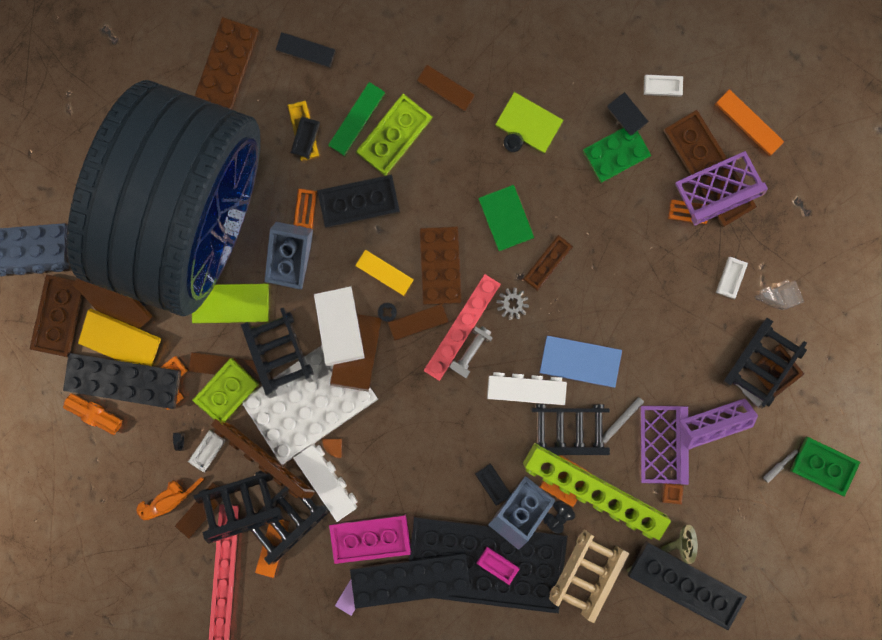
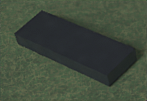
(305, 50)

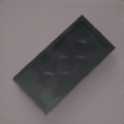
(358, 201)

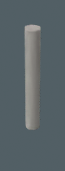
(622, 419)

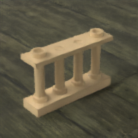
(604, 584)

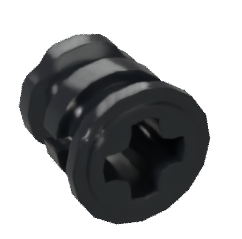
(381, 312)

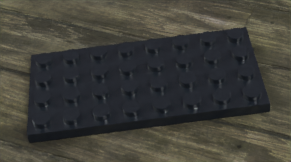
(539, 562)

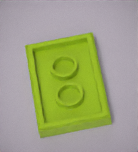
(530, 121)
(226, 391)

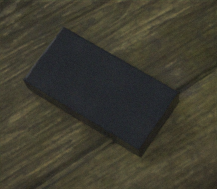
(305, 137)
(493, 484)

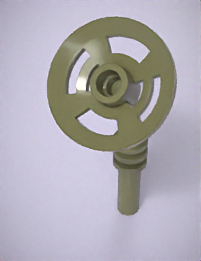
(684, 545)

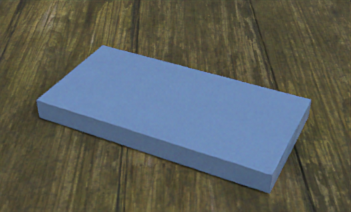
(580, 361)

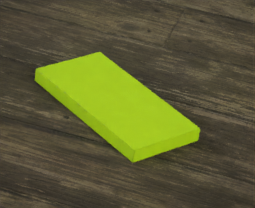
(394, 134)
(234, 304)

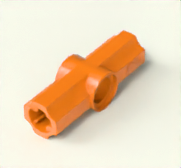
(92, 414)

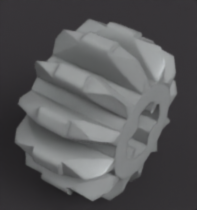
(519, 303)

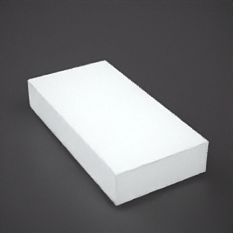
(663, 85)
(731, 277)
(207, 451)

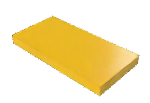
(118, 339)

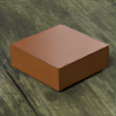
(672, 493)

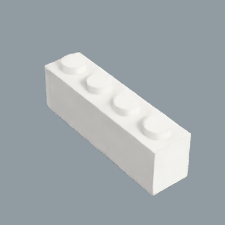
(526, 390)
(325, 482)

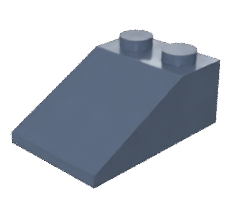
(288, 254)
(522, 513)

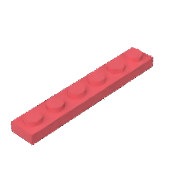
(462, 327)

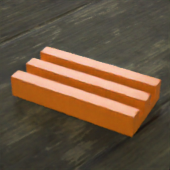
(312, 211)
(680, 218)

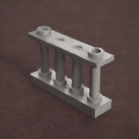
(461, 366)

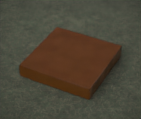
(774, 369)

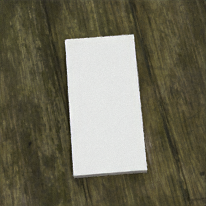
(339, 326)

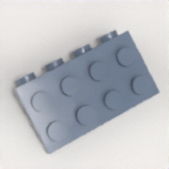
(33, 249)

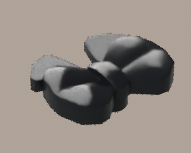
(565, 513)

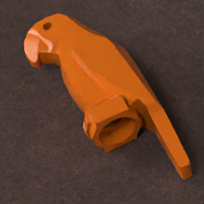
(166, 500)

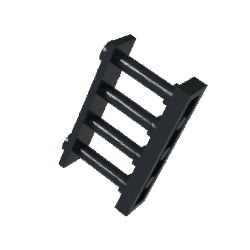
(756, 346)
(258, 350)
(579, 447)
(251, 520)
(302, 526)

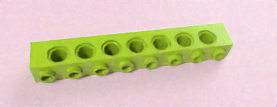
(653, 528)

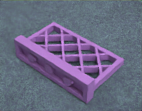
(727, 203)
(682, 452)

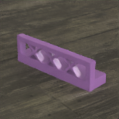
(722, 426)

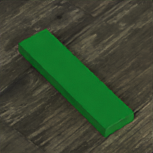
(356, 119)

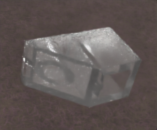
(781, 297)

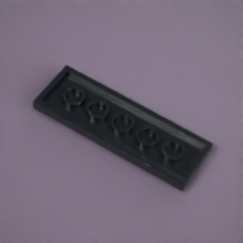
(122, 380)
(410, 580)
(687, 585)

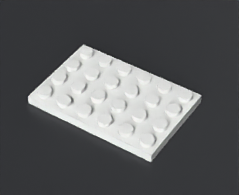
(304, 410)

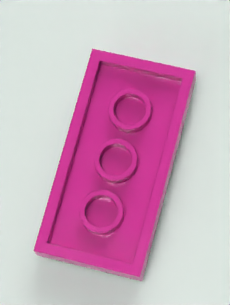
(370, 539)

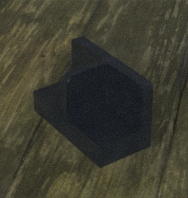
(627, 114)

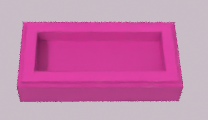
(498, 565)

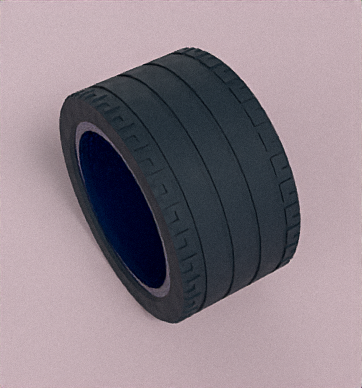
(162, 197)

